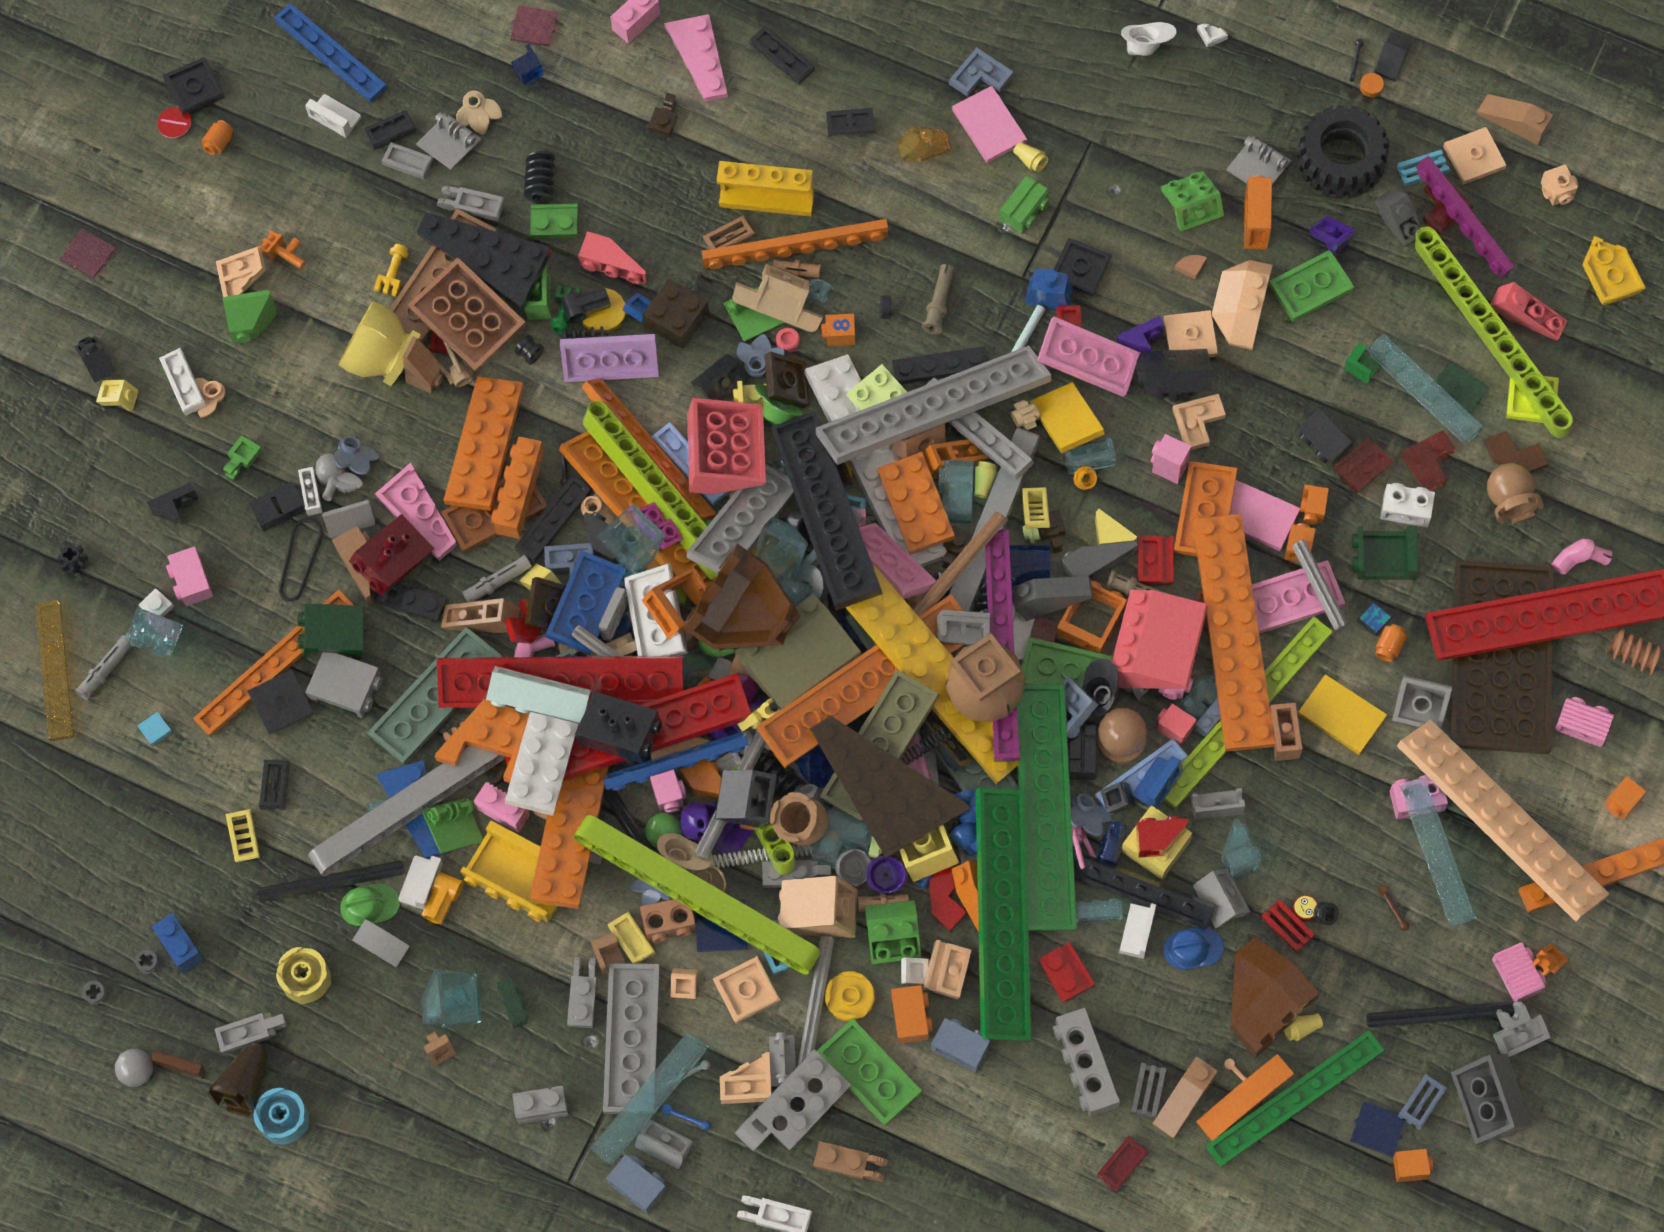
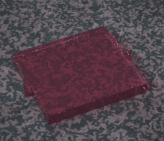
(533, 26)
(87, 253)

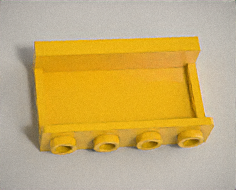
(766, 188)
(506, 870)

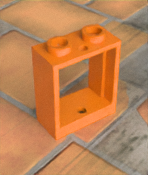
(1257, 212)
(661, 607)
(1083, 638)

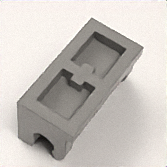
(962, 627)
(1217, 804)

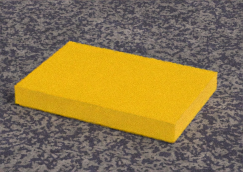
(1067, 418)
(1342, 714)

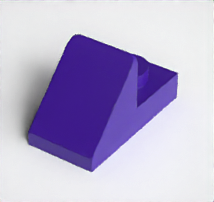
(1333, 233)
(1137, 337)

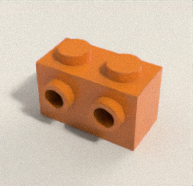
(910, 1015)

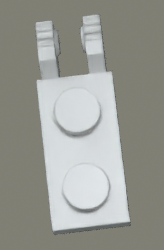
(776, 1215)

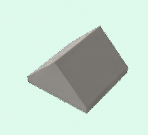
(1421, 701)

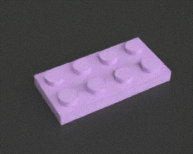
(609, 357)

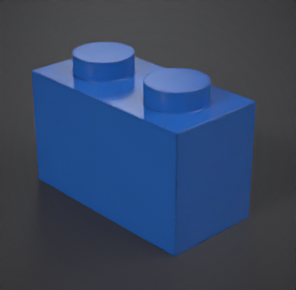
(177, 943)

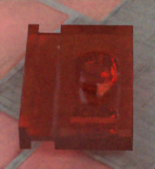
(1363, 465)

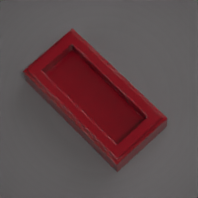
(1122, 1164)

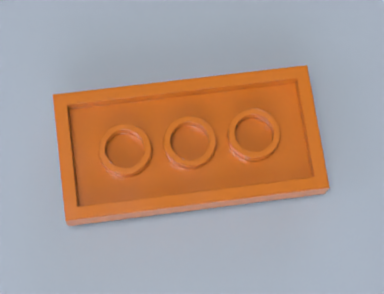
(1206, 494)
(916, 503)

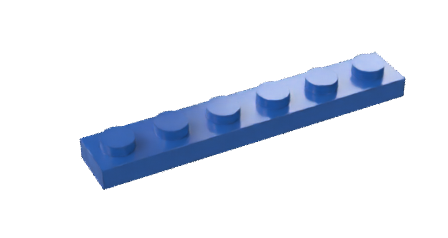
(330, 53)
(686, 758)

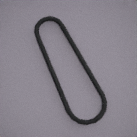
(288, 555)

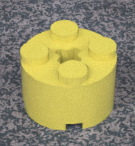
(310, 987)

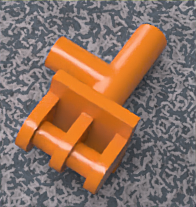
(275, 245)

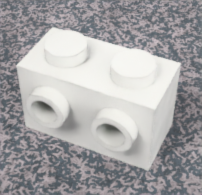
(1407, 505)

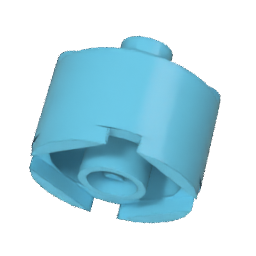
(295, 1118)

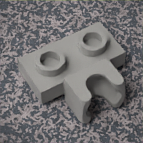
(1519, 1030)

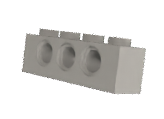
(1079, 1024)

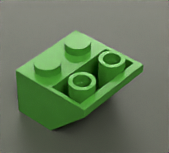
(892, 931)

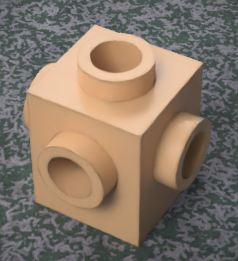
(1559, 185)

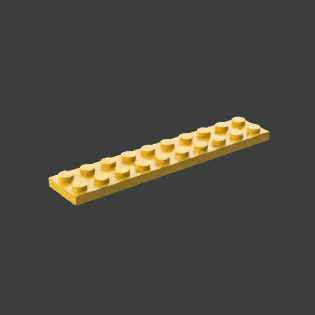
(924, 658)

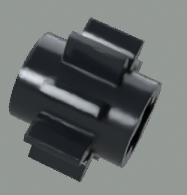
(66, 558)

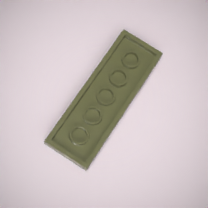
(890, 726)

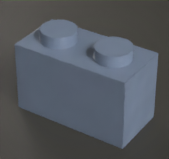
(960, 1044)
(636, 1183)

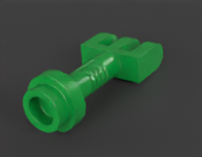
(560, 322)

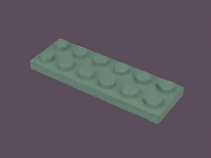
(416, 712)

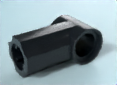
(579, 306)

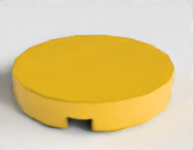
(609, 318)
(849, 996)

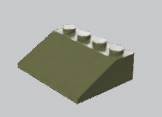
(809, 655)

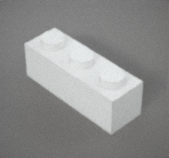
(310, 491)

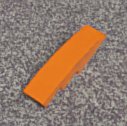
(1245, 1097)

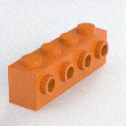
(518, 487)

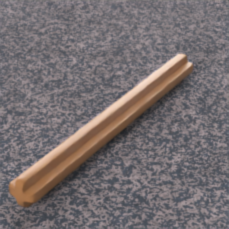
(960, 563)

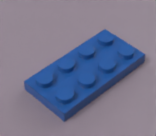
(584, 599)

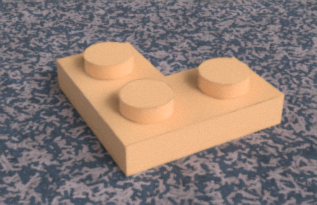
(1192, 417)

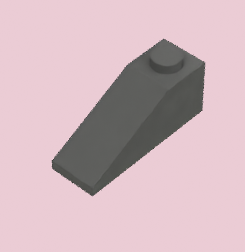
(1097, 559)
(1050, 594)

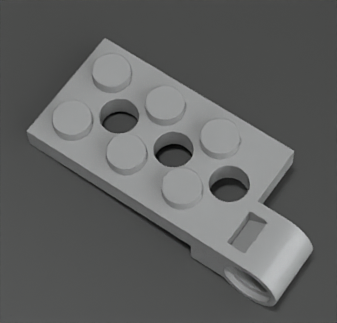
(760, 1122)

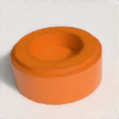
(1371, 85)

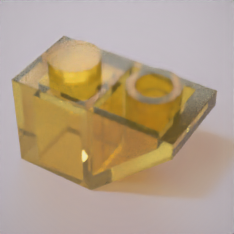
(922, 144)

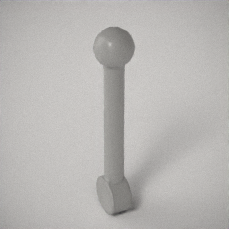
(705, 1065)

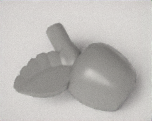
(334, 477)

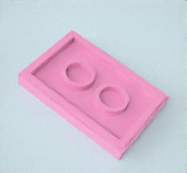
(989, 124)
(1263, 515)

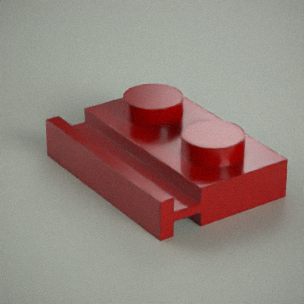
(1155, 560)
(1066, 972)

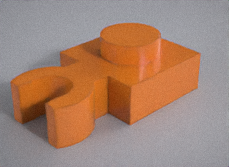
(1550, 959)

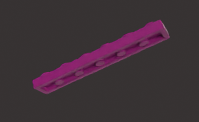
(1468, 222)

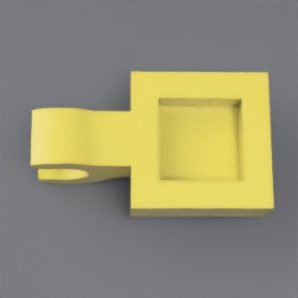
(757, 716)

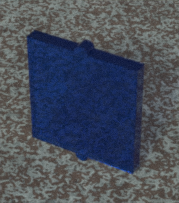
(1377, 1129)

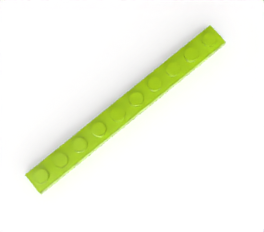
(1277, 676)

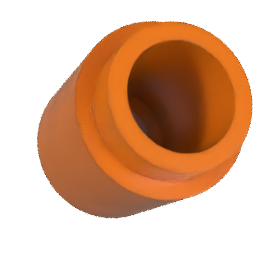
(217, 138)
(1390, 643)

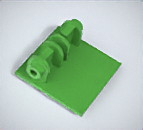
(749, 322)
(453, 825)

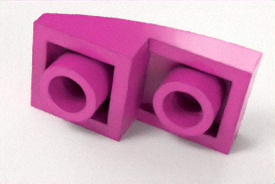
(666, 526)

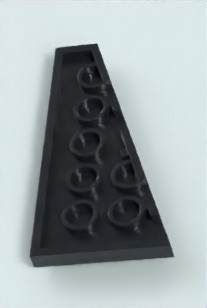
(496, 258)

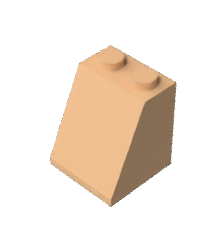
(818, 907)

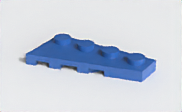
(397, 780)

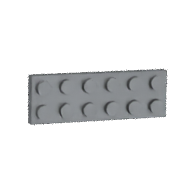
(742, 520)
(630, 1032)

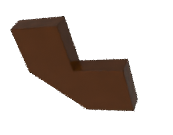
(1503, 452)

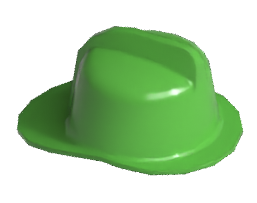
(776, 411)
(371, 903)

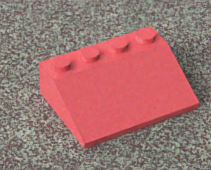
(725, 446)
(1158, 640)

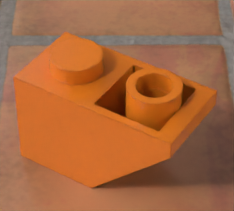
(703, 779)

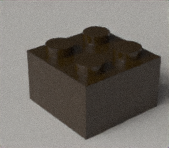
(676, 313)

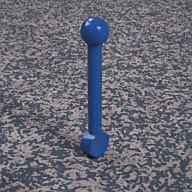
(667, 1110)

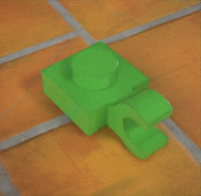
(241, 454)

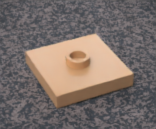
(1474, 155)
(1191, 332)
(746, 990)

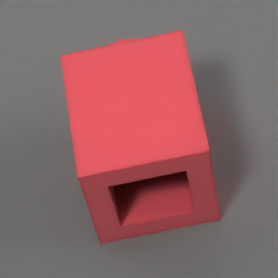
(1175, 724)

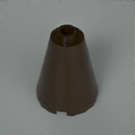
(241, 1081)

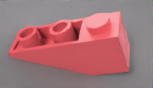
(606, 256)
(1527, 311)

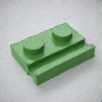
(554, 221)

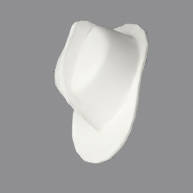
(1147, 37)

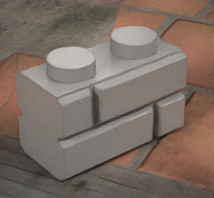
(540, 1105)

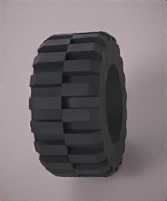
(1346, 125)

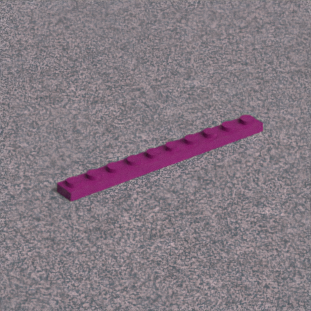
(1001, 627)

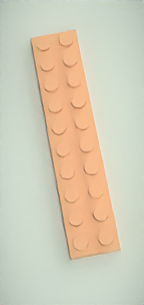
(1503, 820)

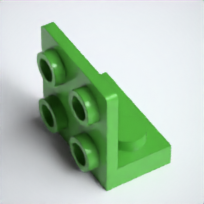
(1194, 200)

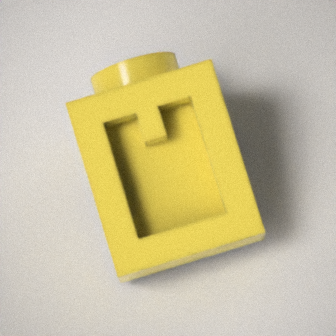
(117, 393)
(747, 394)

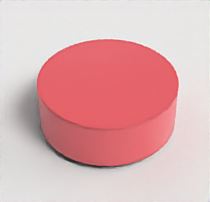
(788, 339)

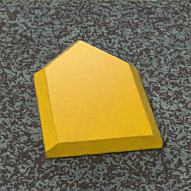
(1611, 272)

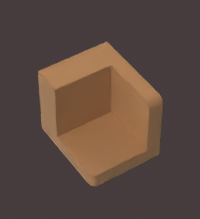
(607, 951)

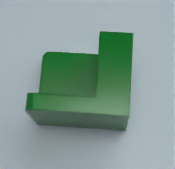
(1361, 365)

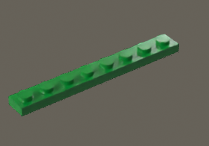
(1294, 1099)

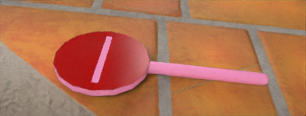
(172, 123)

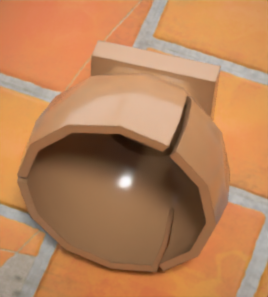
(985, 681)

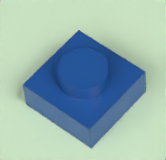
(636, 306)

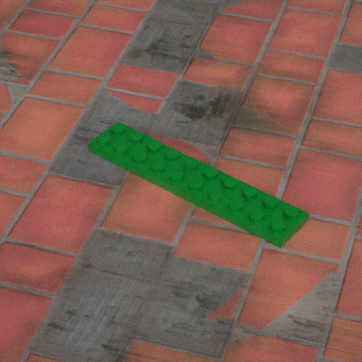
(1045, 778)
(1003, 914)

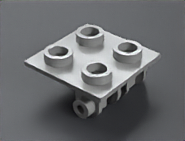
(448, 141)
(1258, 159)

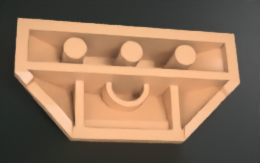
(1241, 302)

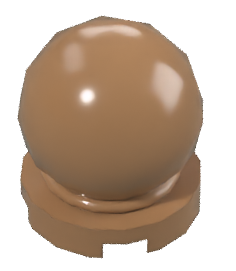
(1512, 491)
(1122, 736)
(799, 819)

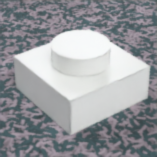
(156, 603)
(913, 970)

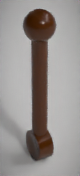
(1382, 890)

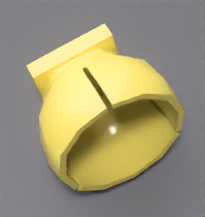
(377, 345)

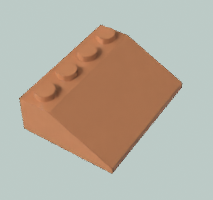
(467, 315)

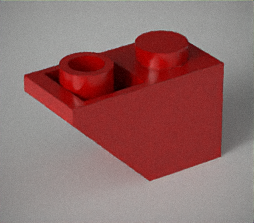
(1158, 836)

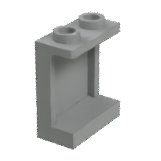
(344, 683)

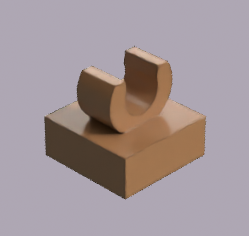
(439, 1048)

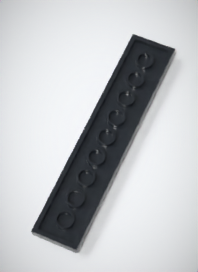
(826, 512)

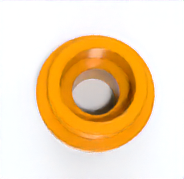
(1090, 479)

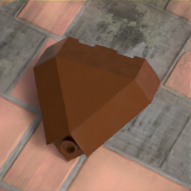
(742, 606)
(1266, 995)

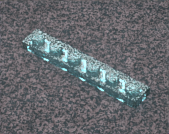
(1424, 389)
(1437, 851)
(649, 1098)

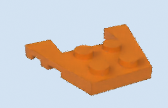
(488, 729)

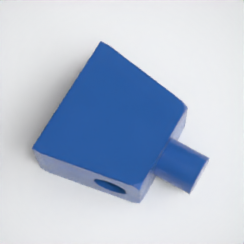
(1049, 289)

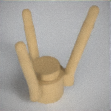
(460, 374)

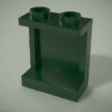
(1385, 554)
(331, 629)

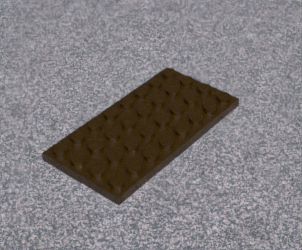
(1501, 694)

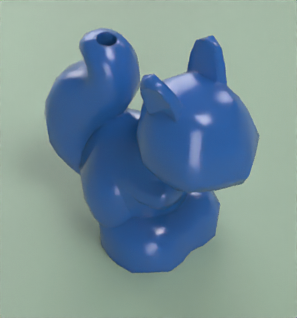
(965, 834)

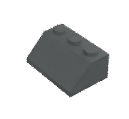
(1491, 1098)

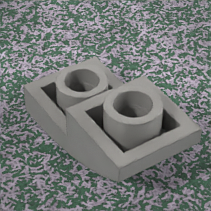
(380, 943)

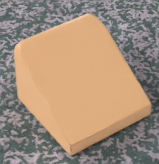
(684, 983)

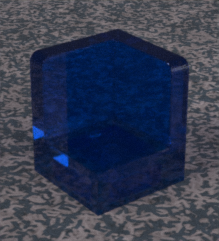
(528, 66)

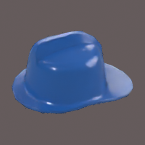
(1193, 948)

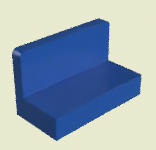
(1158, 781)

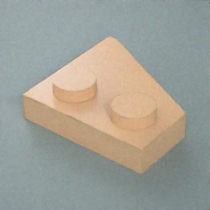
(240, 271)
(747, 1083)

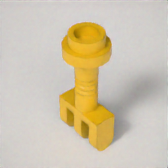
(399, 252)

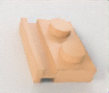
(947, 969)

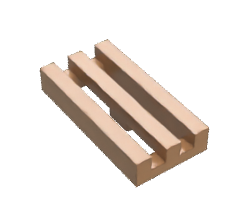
(726, 228)

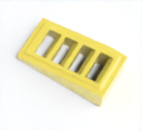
(1039, 496)
(245, 814)

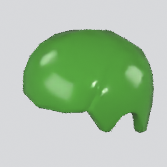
(661, 824)

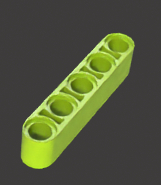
(776, 849)

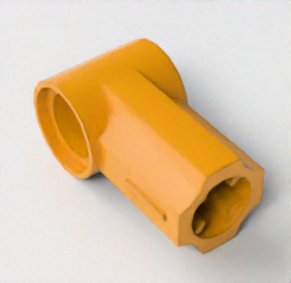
(444, 892)

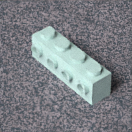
(537, 695)

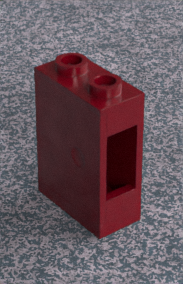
(391, 555)

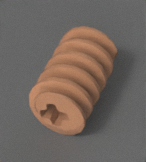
(1634, 651)

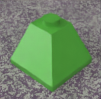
(249, 314)

